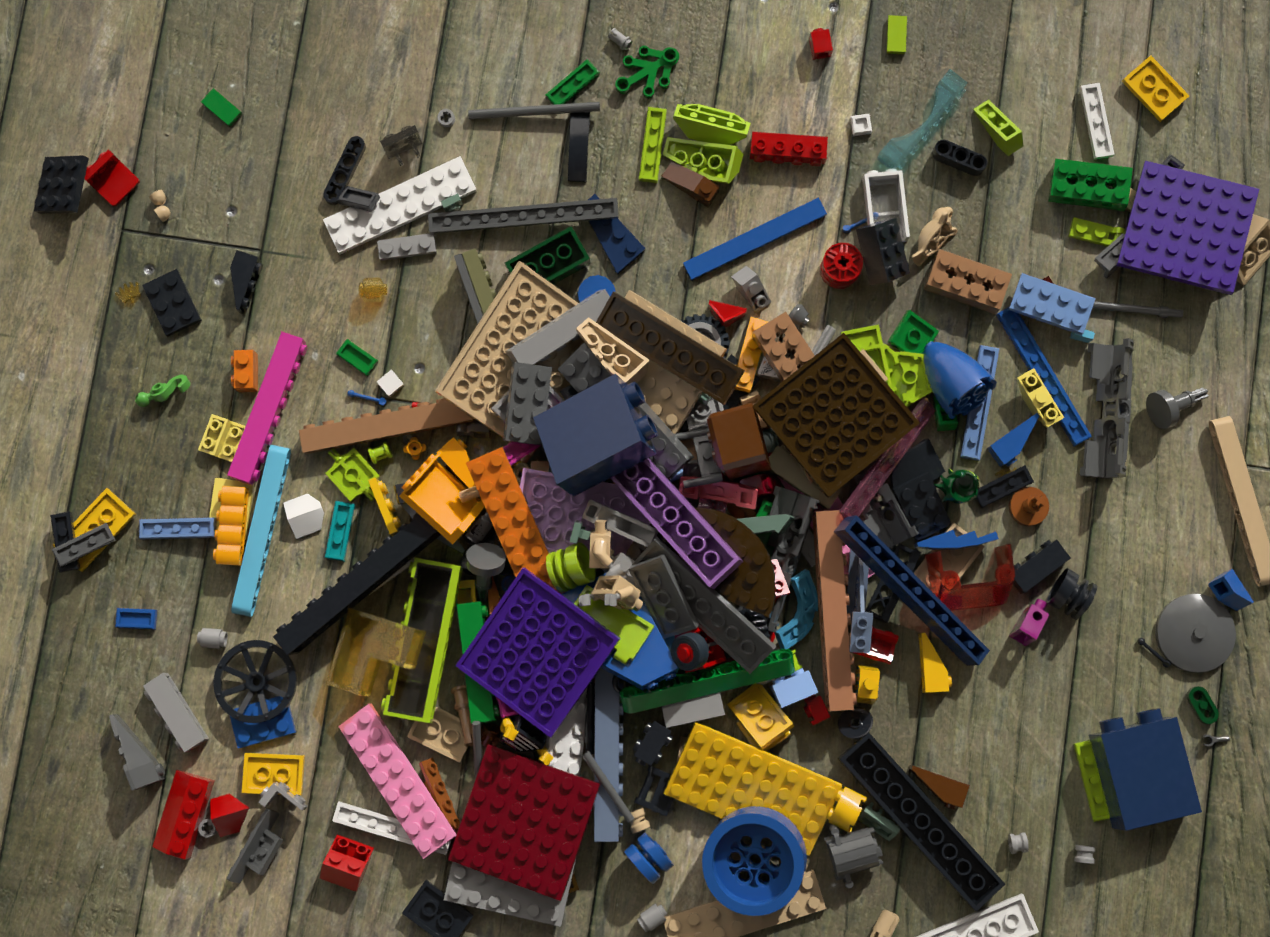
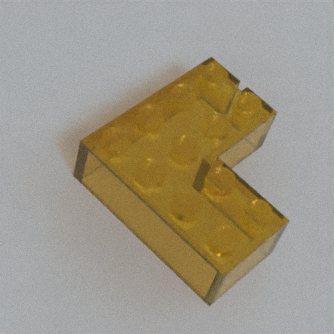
(363, 645)

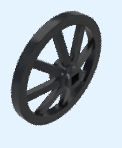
(254, 675)

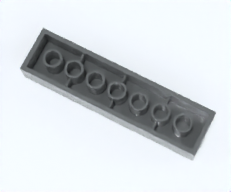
(585, 370)

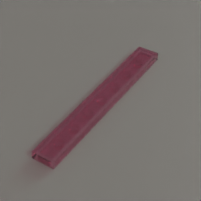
(886, 463)

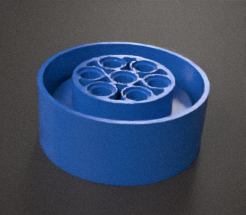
(754, 895)

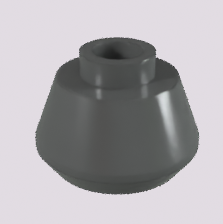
(799, 316)

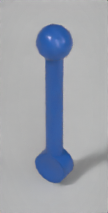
(846, 229)
(382, 401)

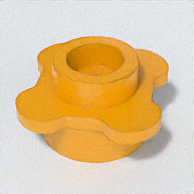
(414, 453)

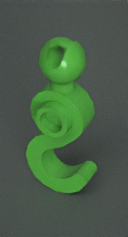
(161, 391)

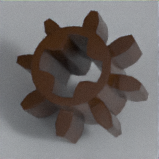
(490, 734)

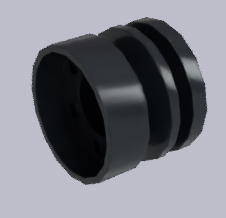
(1075, 596)

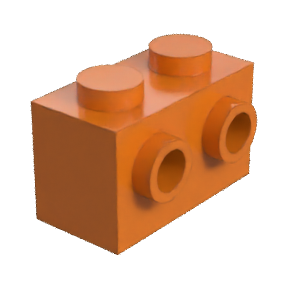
(245, 371)

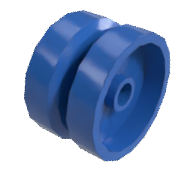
(650, 856)

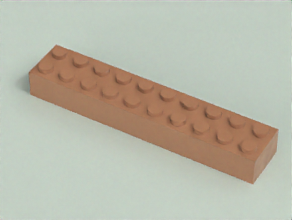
(833, 612)

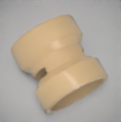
(639, 822)

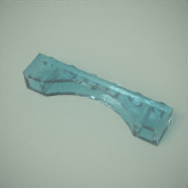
(899, 148)

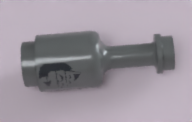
(479, 528)

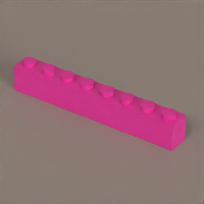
(267, 408)

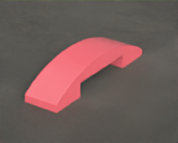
(723, 491)

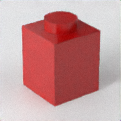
(820, 43)

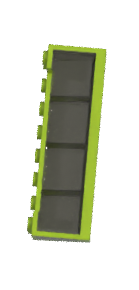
(429, 609)

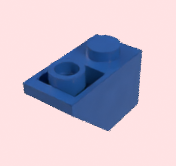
(1230, 590)

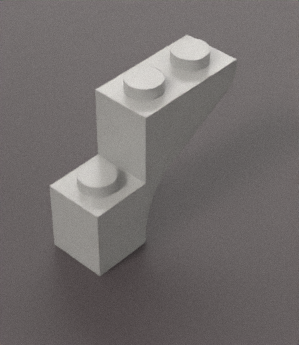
(621, 523)

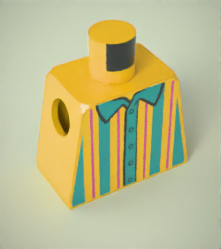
(867, 684)

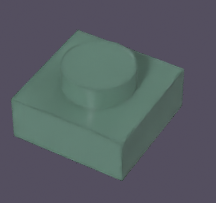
(452, 203)

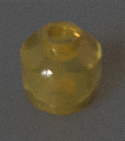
(372, 289)

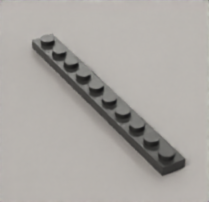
(523, 215)

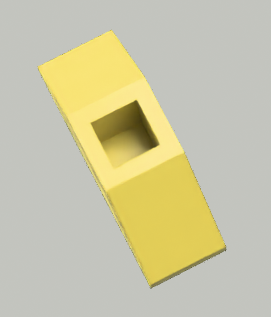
(1038, 398)

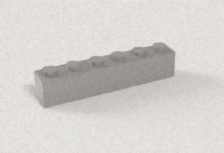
(559, 331)

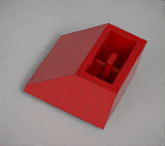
(346, 863)

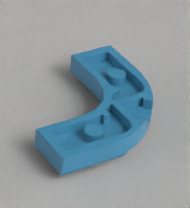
(807, 605)

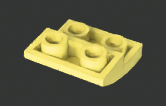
(221, 438)

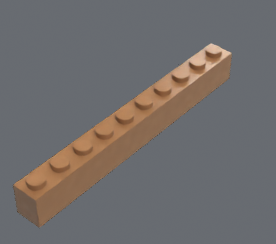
(381, 426)

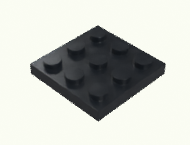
(61, 184)

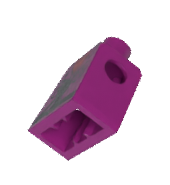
(1030, 623)

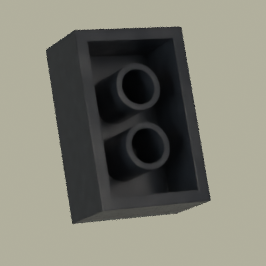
(883, 251)

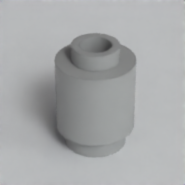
(212, 638)
(652, 917)

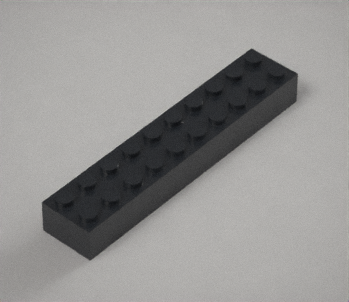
(356, 585)
(921, 821)

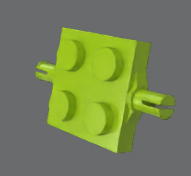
(351, 474)

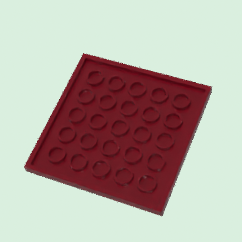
(524, 822)

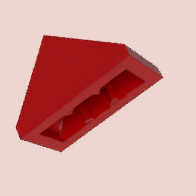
(726, 313)
(227, 814)

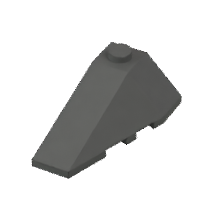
(141, 766)

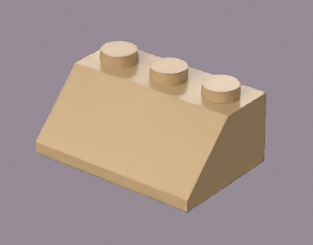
(1256, 248)

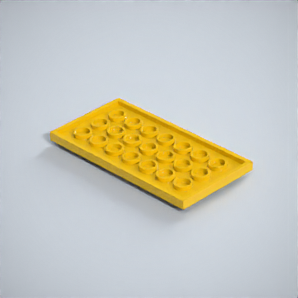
(728, 775)

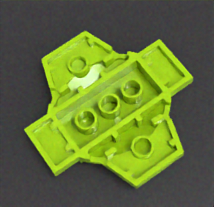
(903, 369)

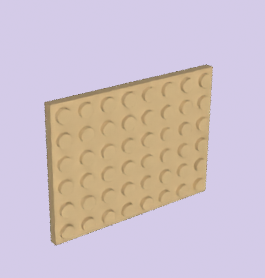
(484, 368)

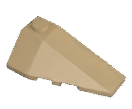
(613, 353)

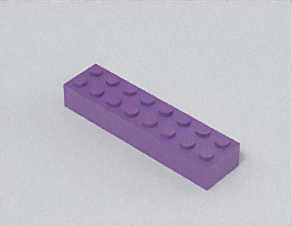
(678, 522)

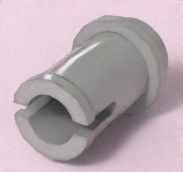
(621, 40)

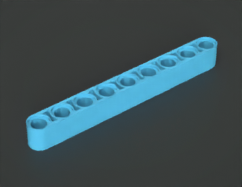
(261, 531)

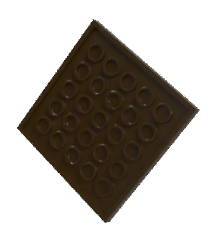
(835, 415)

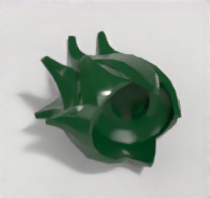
(959, 486)

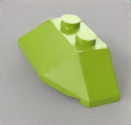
(710, 124)

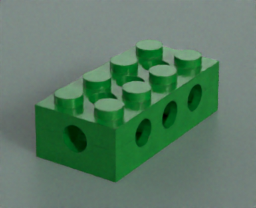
(1097, 174)

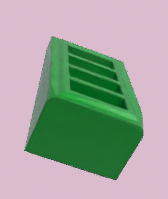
(943, 423)

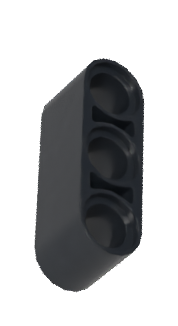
(954, 149)

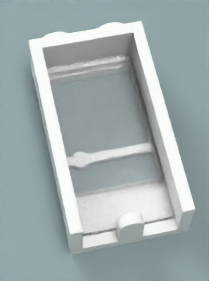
(886, 198)

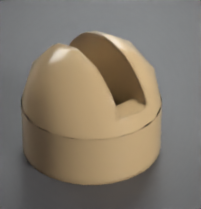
(158, 198)
(163, 212)

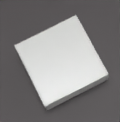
(861, 124)
(390, 383)

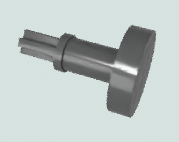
(1165, 408)
(485, 561)

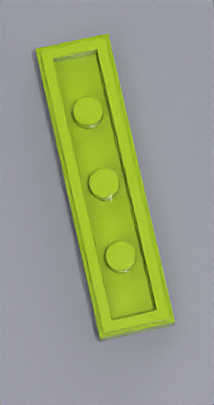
(652, 145)
(1091, 781)

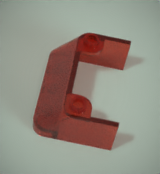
(970, 596)

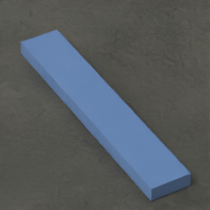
(977, 418)

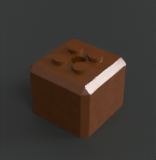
(738, 442)

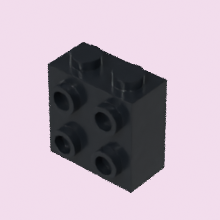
(649, 748)

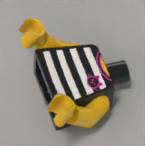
(524, 736)

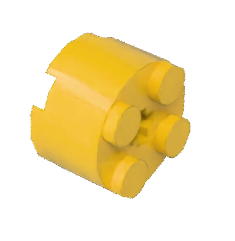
(846, 810)

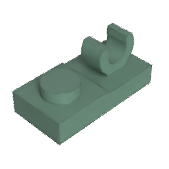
(579, 532)
(881, 825)

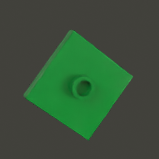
(912, 334)

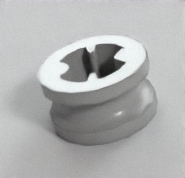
(441, 115)
(206, 833)

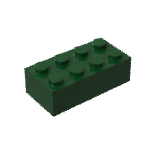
(554, 257)

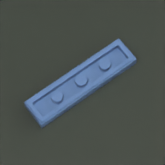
(177, 528)

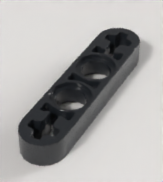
(342, 169)

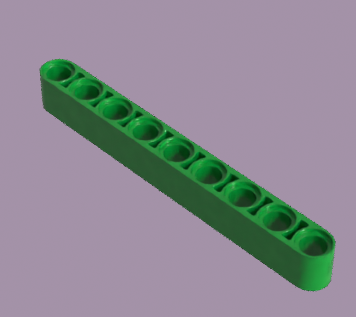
(706, 682)

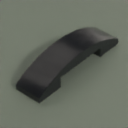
(578, 147)

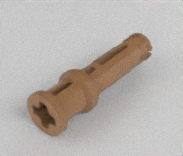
(462, 706)

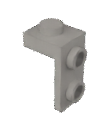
(269, 794)

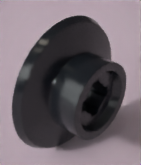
(857, 716)

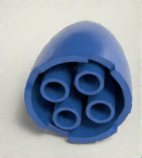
(956, 378)

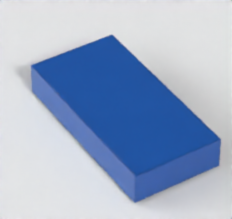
(136, 618)

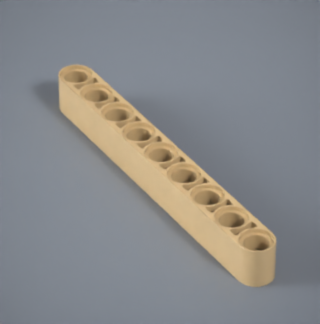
(1242, 498)

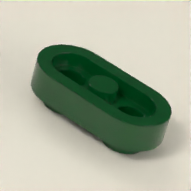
(1202, 704)

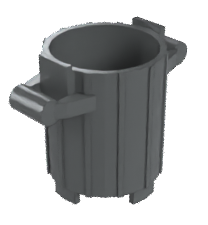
(852, 852)

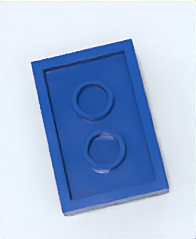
(253, 733)

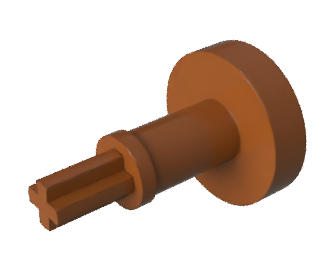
(1028, 506)

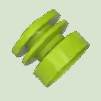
(570, 567)

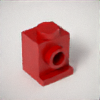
(816, 709)

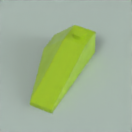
(711, 160)

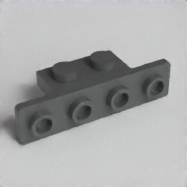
(258, 849)

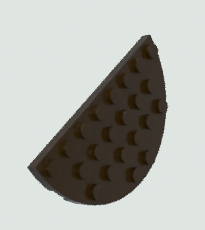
(753, 580)

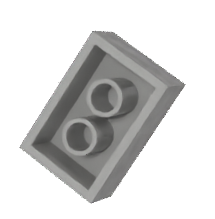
(693, 710)

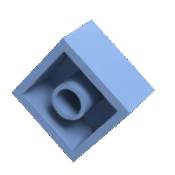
(794, 688)

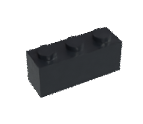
(1039, 565)

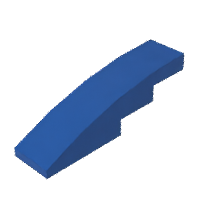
(949, 541)

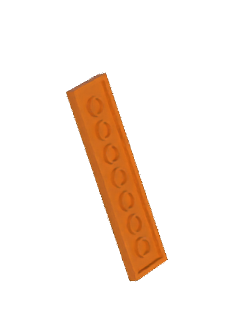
(510, 514)

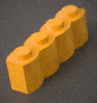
(232, 525)

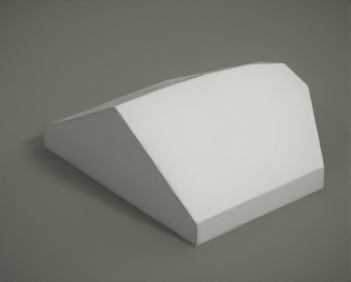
(304, 515)

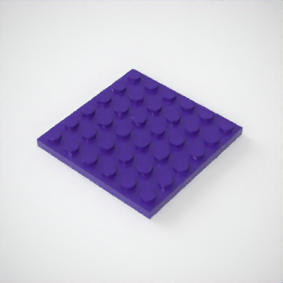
(1188, 227)
(538, 652)

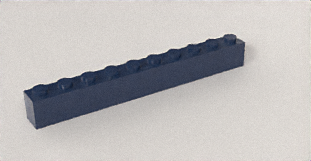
(911, 590)

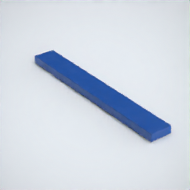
(754, 239)
(1034, 358)

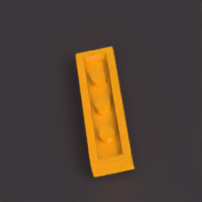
(749, 356)

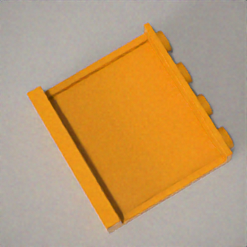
(435, 497)

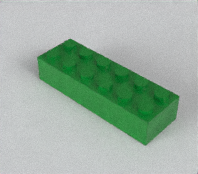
(481, 701)

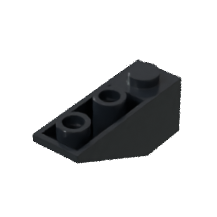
(243, 274)

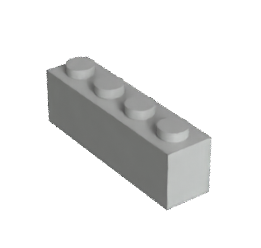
(175, 712)

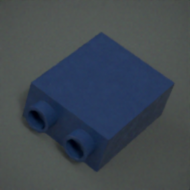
(596, 434)
(1144, 770)

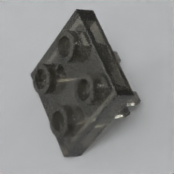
(400, 142)

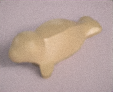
(934, 234)

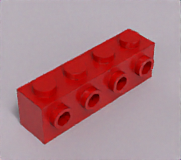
(788, 148)

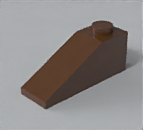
(691, 183)
(944, 788)

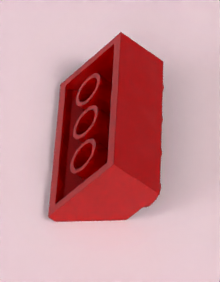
(183, 814)

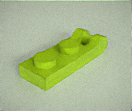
(1093, 232)

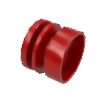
(834, 273)

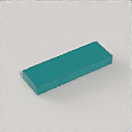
(340, 531)

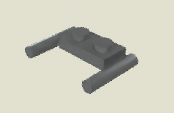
(708, 469)

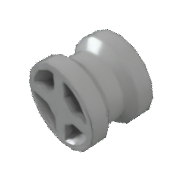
(1018, 843)
(1084, 854)

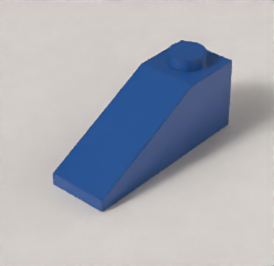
(1011, 444)

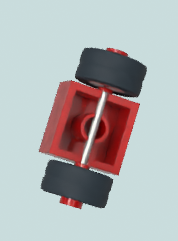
(696, 651)

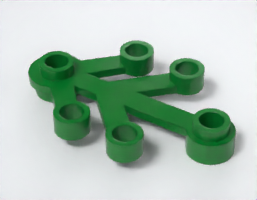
(649, 69)

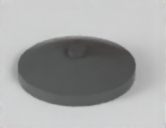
(1195, 633)

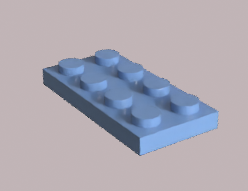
(1052, 304)

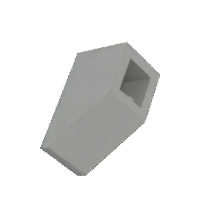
(751, 288)

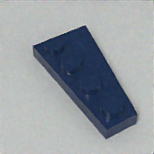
(616, 241)

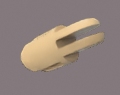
(885, 924)

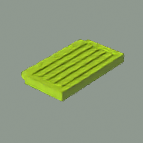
(623, 623)

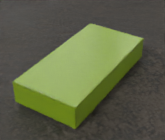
(896, 34)

